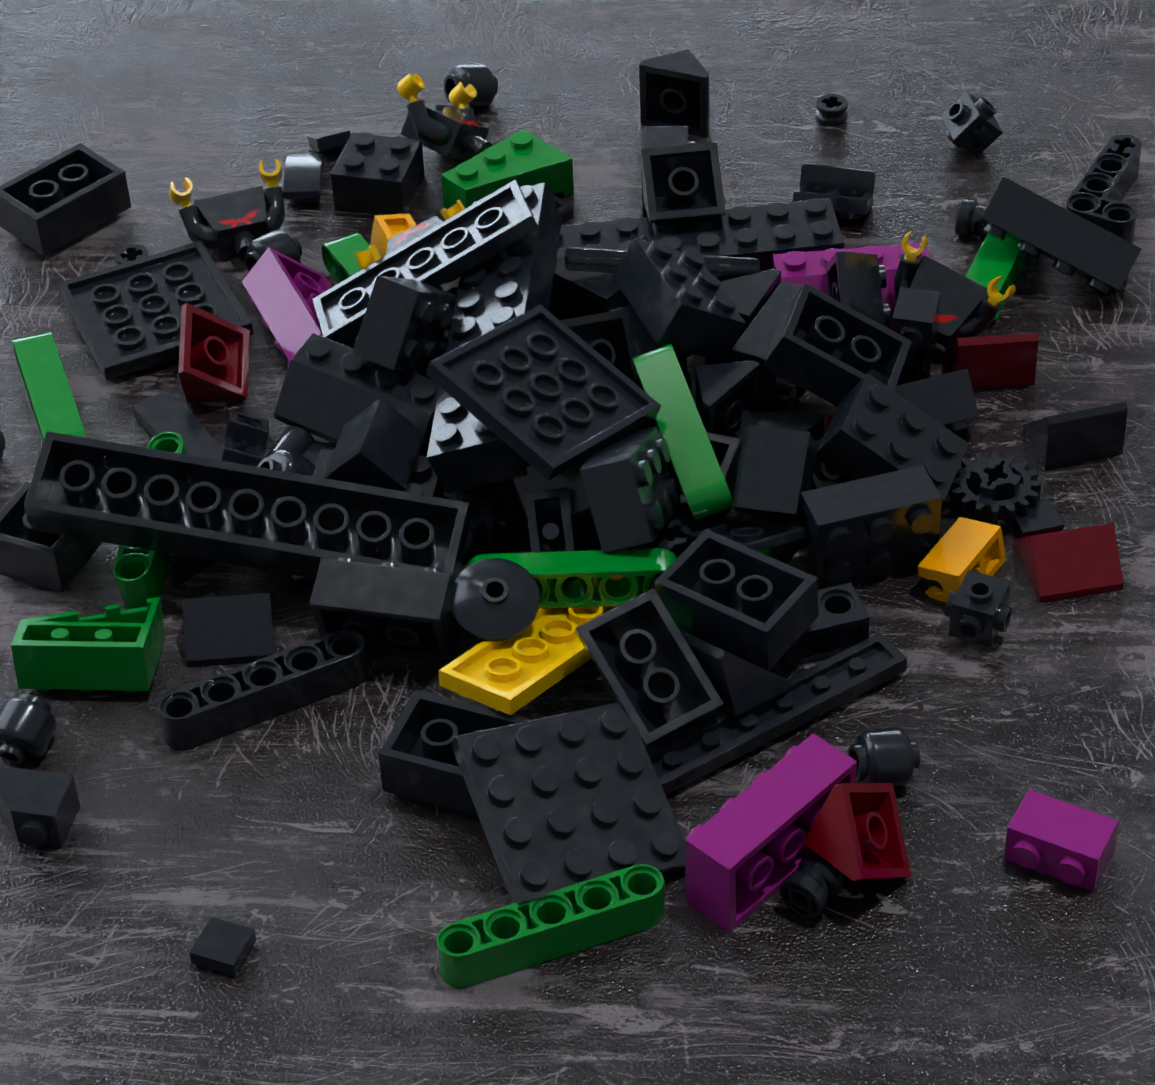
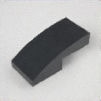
(303, 175)
(244, 439)

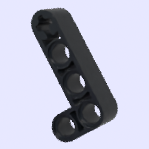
(1106, 184)

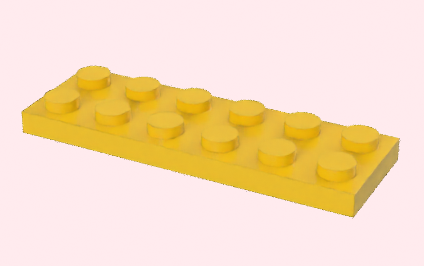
(522, 668)

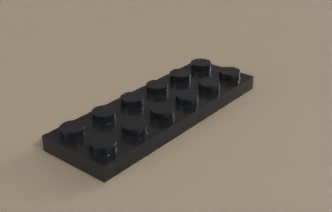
(431, 258)

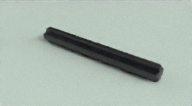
(609, 260)

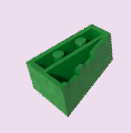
(515, 158)
(91, 651)

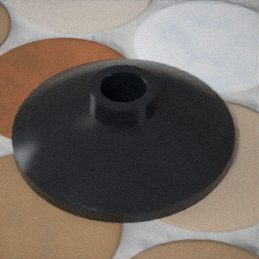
(494, 617)

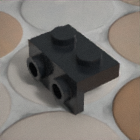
(848, 188)

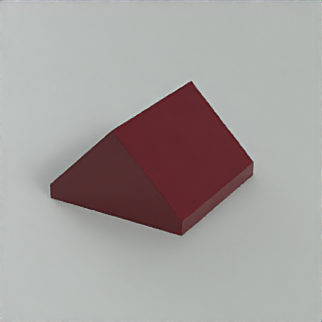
(212, 357)
(996, 359)
(1071, 562)
(861, 832)

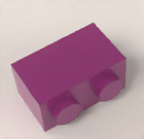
(1061, 840)

